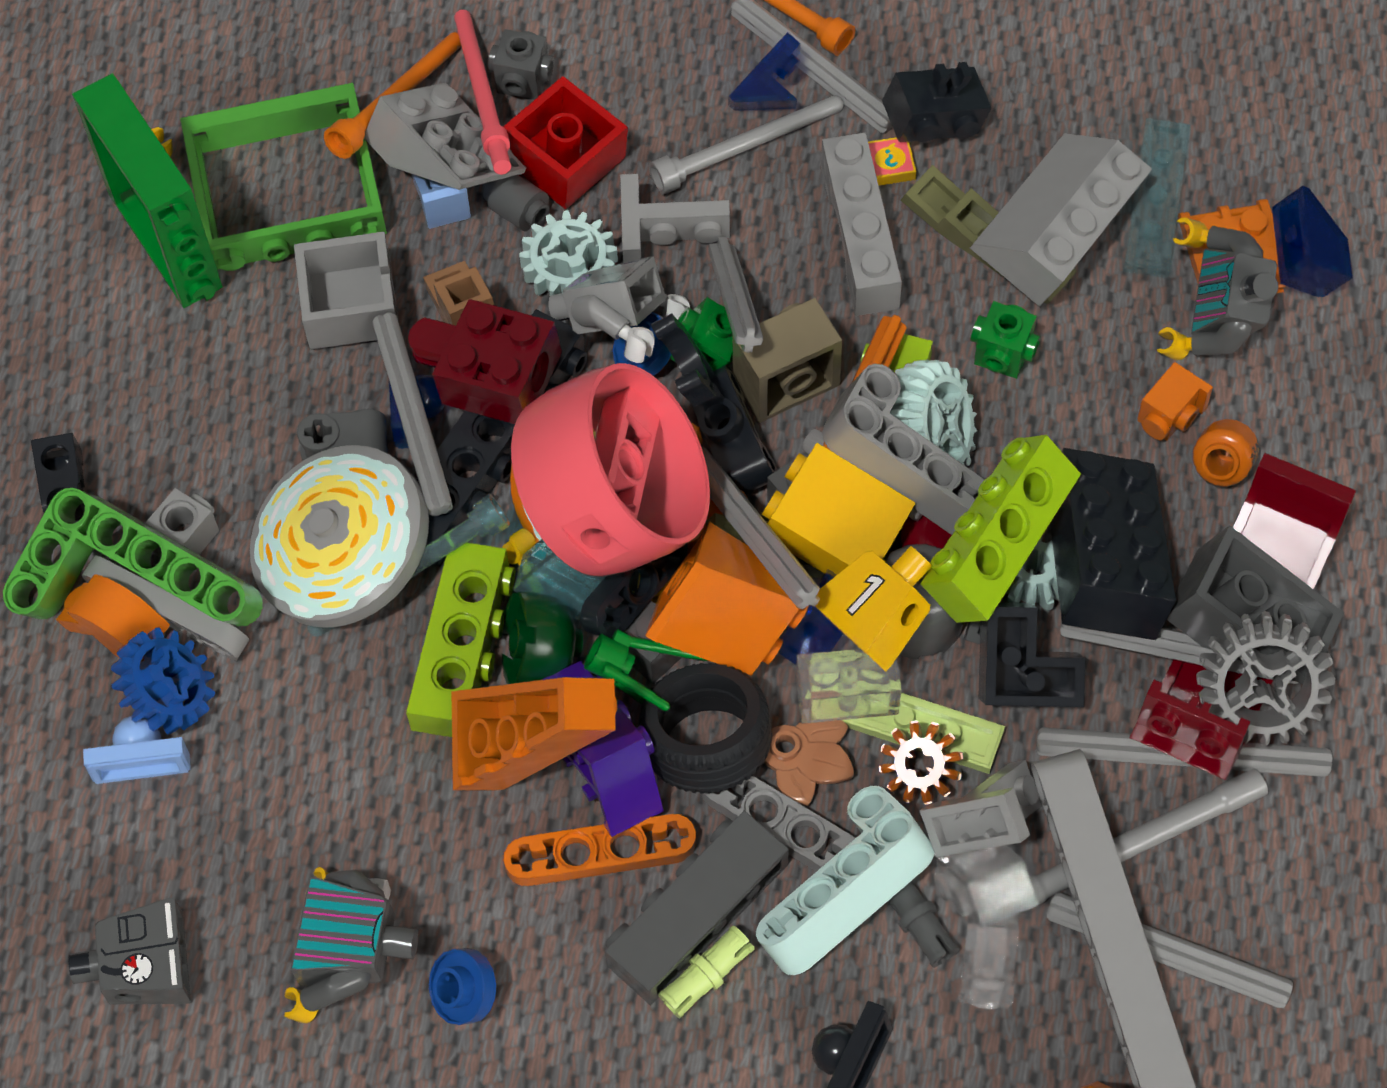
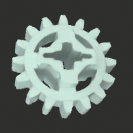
(566, 251)

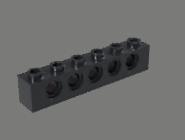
(467, 451)

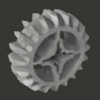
(1279, 665)

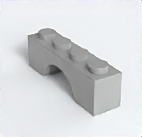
(863, 225)

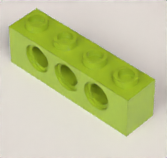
(1000, 528)
(465, 571)

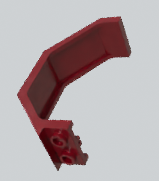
(1296, 523)

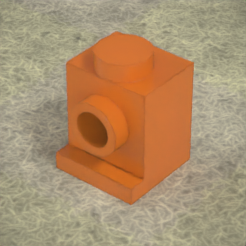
(1173, 403)

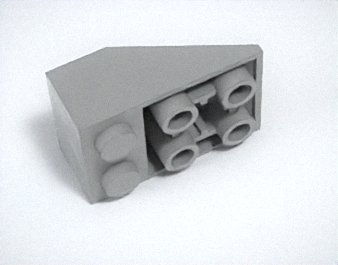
(433, 137)

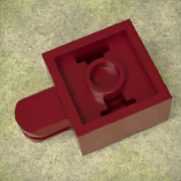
(489, 360)

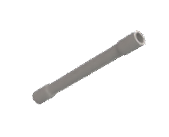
(1222, 799)

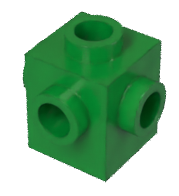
(710, 331)
(1005, 339)

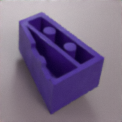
(617, 768)

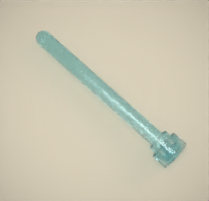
(483, 520)

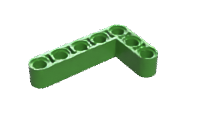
(132, 551)

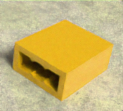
(835, 511)

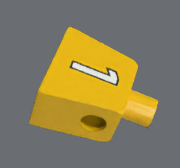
(877, 603)

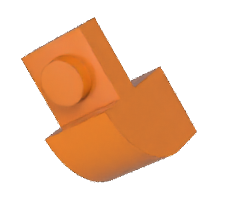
(108, 613)

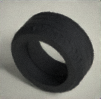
(717, 764)

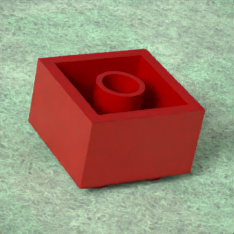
(566, 141)

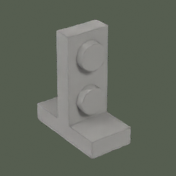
(667, 221)
(986, 815)

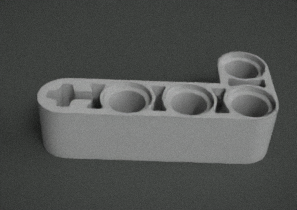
(894, 453)

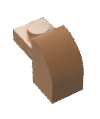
(452, 289)

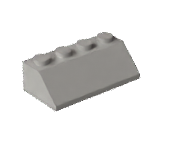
(1060, 212)

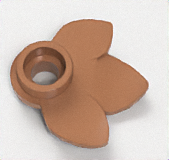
(812, 761)

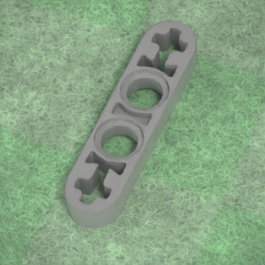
(180, 615)
(789, 817)

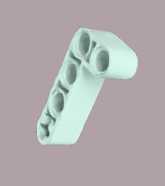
(849, 885)

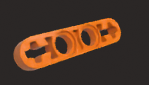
(601, 857)

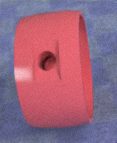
(614, 495)

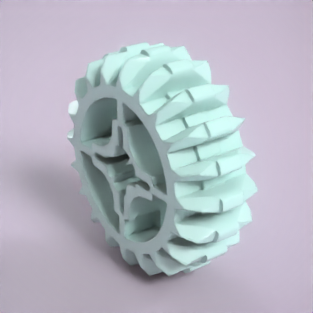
(937, 406)

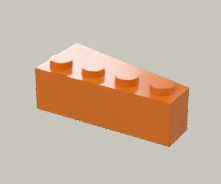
(525, 727)

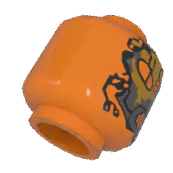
(1225, 452)

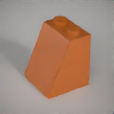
(723, 605)

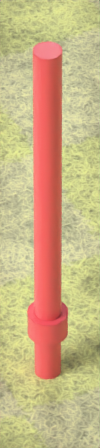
(494, 136)

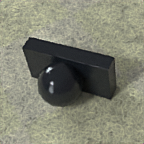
(853, 1054)

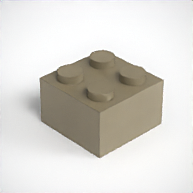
(793, 363)

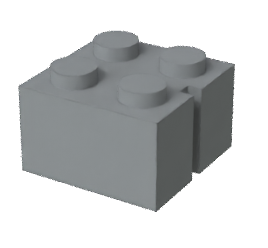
(344, 288)

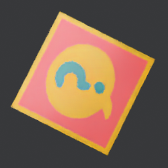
(892, 161)

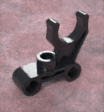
(714, 398)

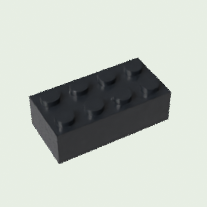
(1112, 548)

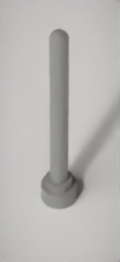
(670, 172)

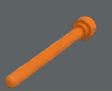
(832, 33)
(347, 134)

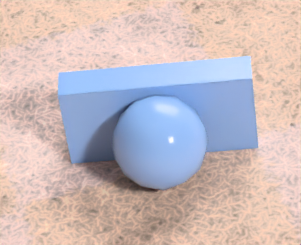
(136, 754)

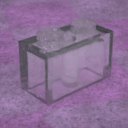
(845, 687)
(985, 884)

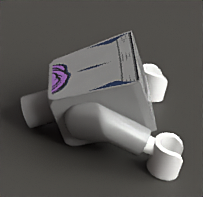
(615, 300)

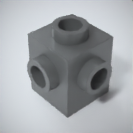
(521, 64)

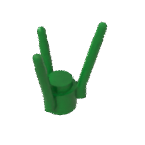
(612, 660)

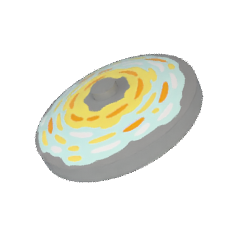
(339, 536)

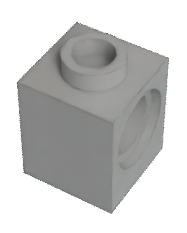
(180, 510)

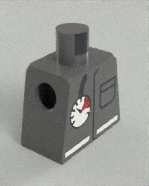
(138, 956)

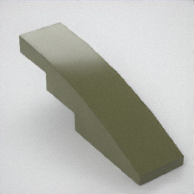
(955, 214)

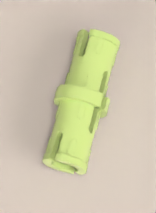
(706, 971)

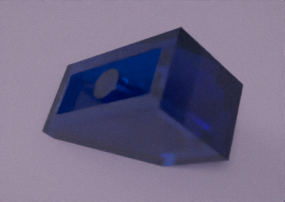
(1310, 245)

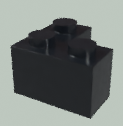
(1017, 673)

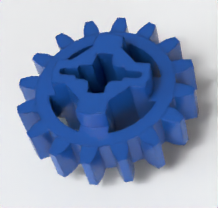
(162, 680)

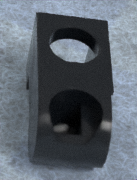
(58, 468)

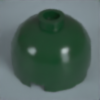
(539, 637)

